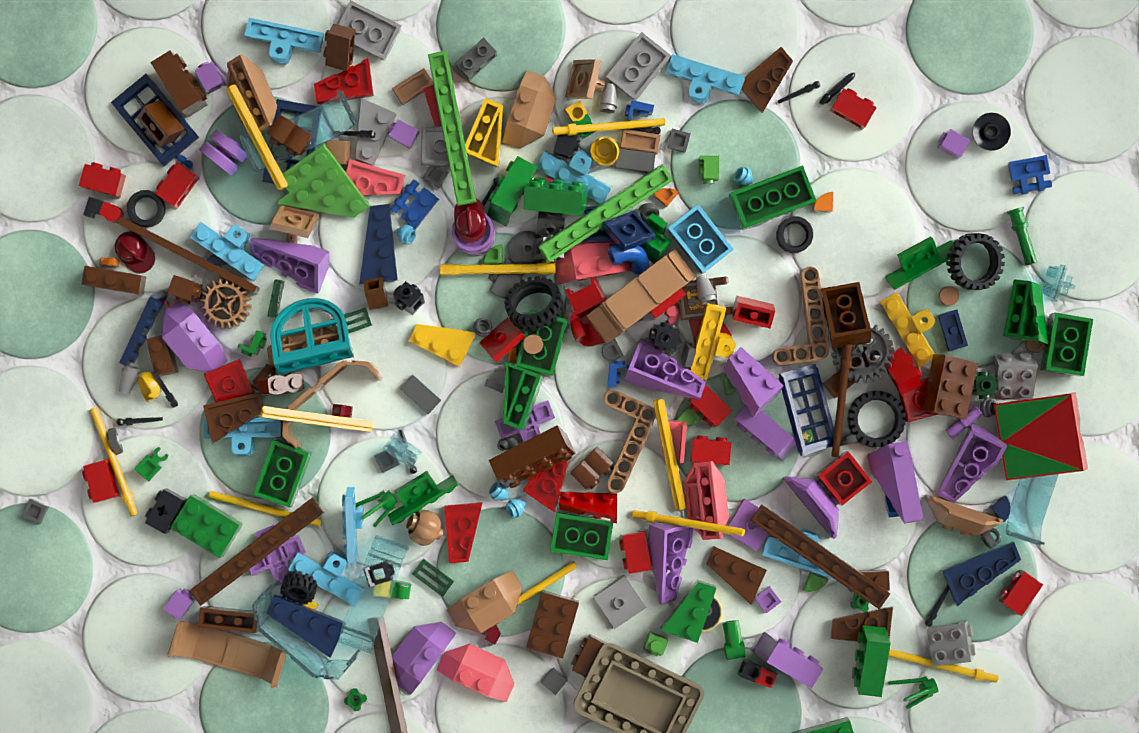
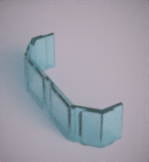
(322, 122)
(1030, 507)
(367, 603)
(298, 649)

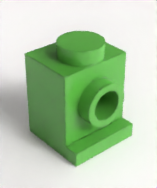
(709, 169)
(655, 644)

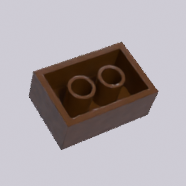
(180, 83)
(846, 315)
(949, 386)
(552, 624)

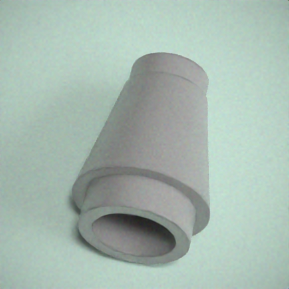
(608, 100)
(705, 290)
(128, 378)

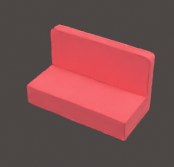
(678, 433)

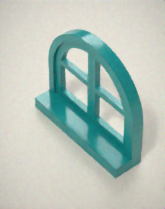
(313, 354)

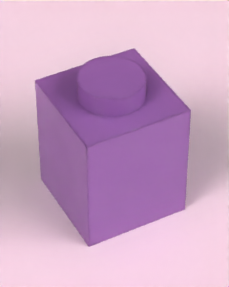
(209, 77)
(403, 133)
(953, 143)
(179, 603)

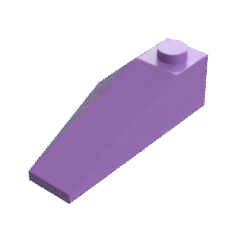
(299, 261)
(659, 372)
(974, 458)
(896, 475)
(667, 551)

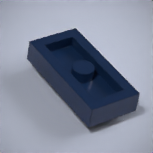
(952, 330)

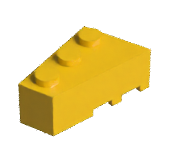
(486, 133)

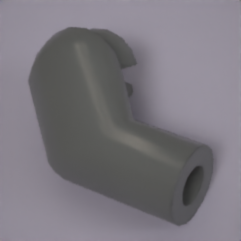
(507, 443)

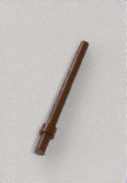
(845, 364)

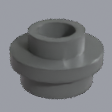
(482, 322)
(987, 407)

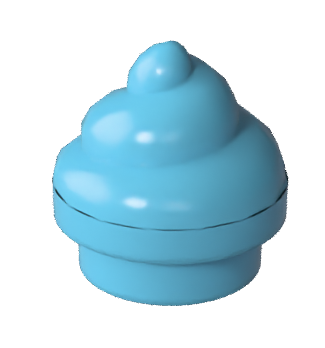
(743, 176)
(406, 234)
(498, 492)
(515, 507)

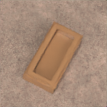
(412, 86)
(639, 141)

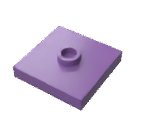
(754, 535)

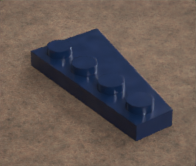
(379, 248)
(143, 326)
(973, 574)
(309, 624)

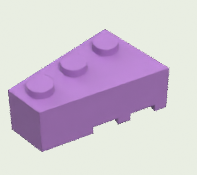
(752, 381)
(767, 432)
(788, 660)

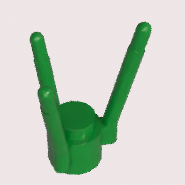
(386, 500)
(927, 689)

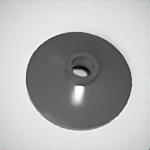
(516, 248)

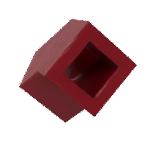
(342, 410)
(493, 634)

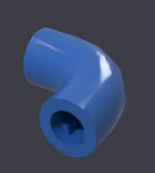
(636, 256)

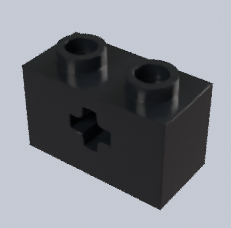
(174, 504)

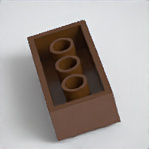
(532, 457)

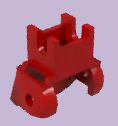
(583, 303)

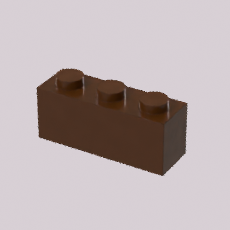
(113, 280)
(227, 619)

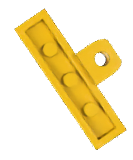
(910, 327)
(711, 341)

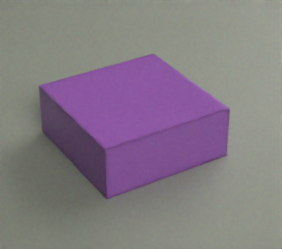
(767, 599)

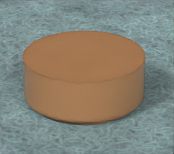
(948, 295)
(533, 344)
(1034, 347)

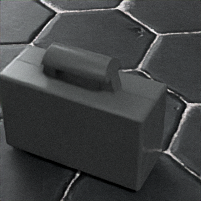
(504, 282)

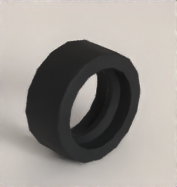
(161, 208)
(794, 220)

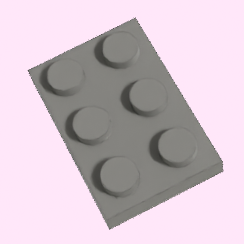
(373, 31)
(638, 66)

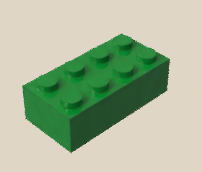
(772, 197)

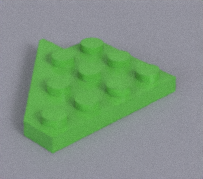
(322, 186)

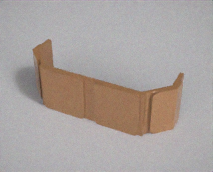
(640, 296)
(288, 425)
(228, 651)

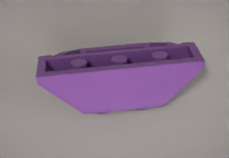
(191, 339)
(817, 502)
(420, 653)

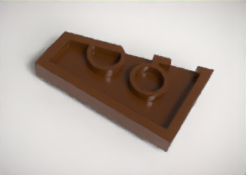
(765, 79)
(231, 414)
(737, 572)
(849, 626)

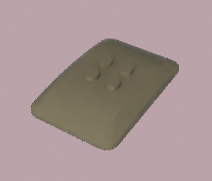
(636, 694)

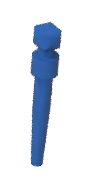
(182, 159)

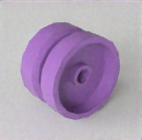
(224, 152)
(478, 247)

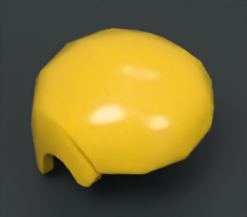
(604, 151)
(149, 386)

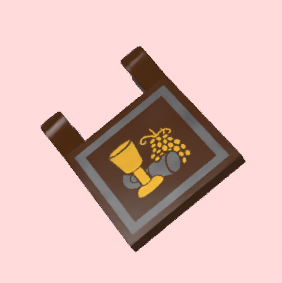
(691, 307)

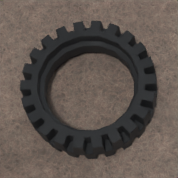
(994, 267)
(541, 318)
(898, 411)

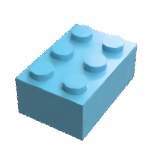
(700, 239)

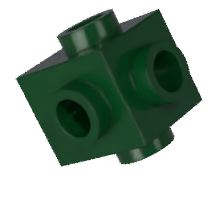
(992, 385)

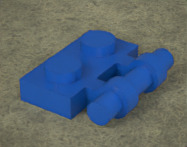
(1030, 168)
(419, 208)

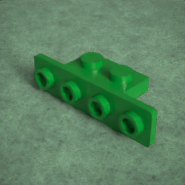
(918, 260)
(419, 493)

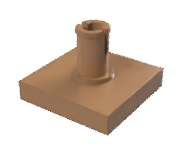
(584, 79)
(294, 222)

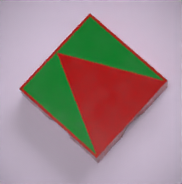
(1041, 436)

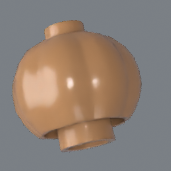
(424, 527)

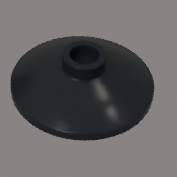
(1000, 128)

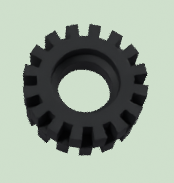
(298, 587)

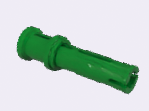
(1020, 226)

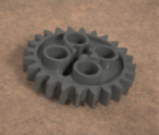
(880, 346)

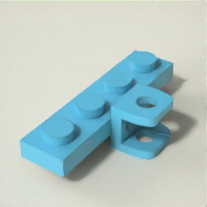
(283, 38)
(704, 78)
(574, 171)
(229, 248)
(253, 429)
(351, 521)
(779, 551)
(327, 575)

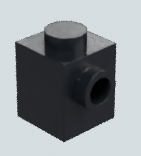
(566, 145)

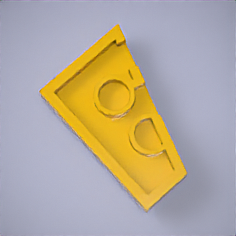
(443, 342)

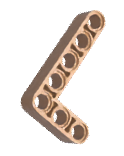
(811, 323)
(631, 439)

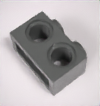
(476, 59)

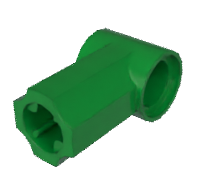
(733, 644)

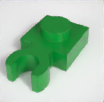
(150, 466)

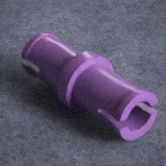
(958, 426)

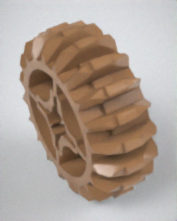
(217, 307)

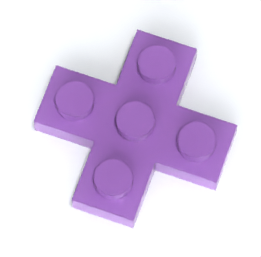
(540, 414)
(279, 559)

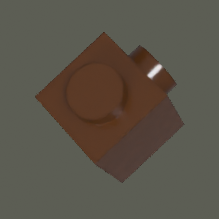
(375, 293)

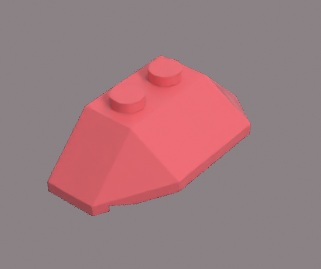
(587, 261)
(706, 497)
(478, 671)

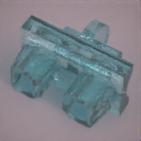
(1059, 274)
(402, 450)

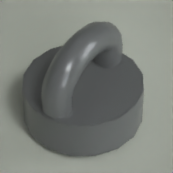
(647, 209)
(989, 540)

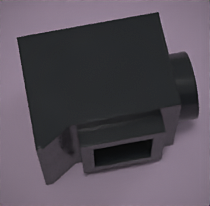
(370, 575)

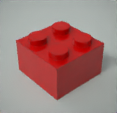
(844, 478)

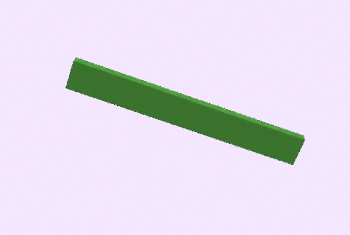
(452, 128)
(607, 210)

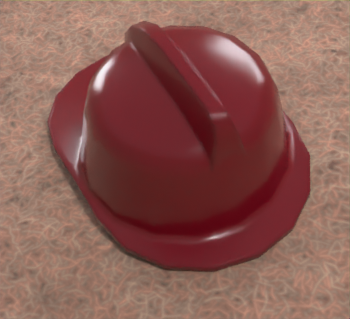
(470, 221)
(134, 252)

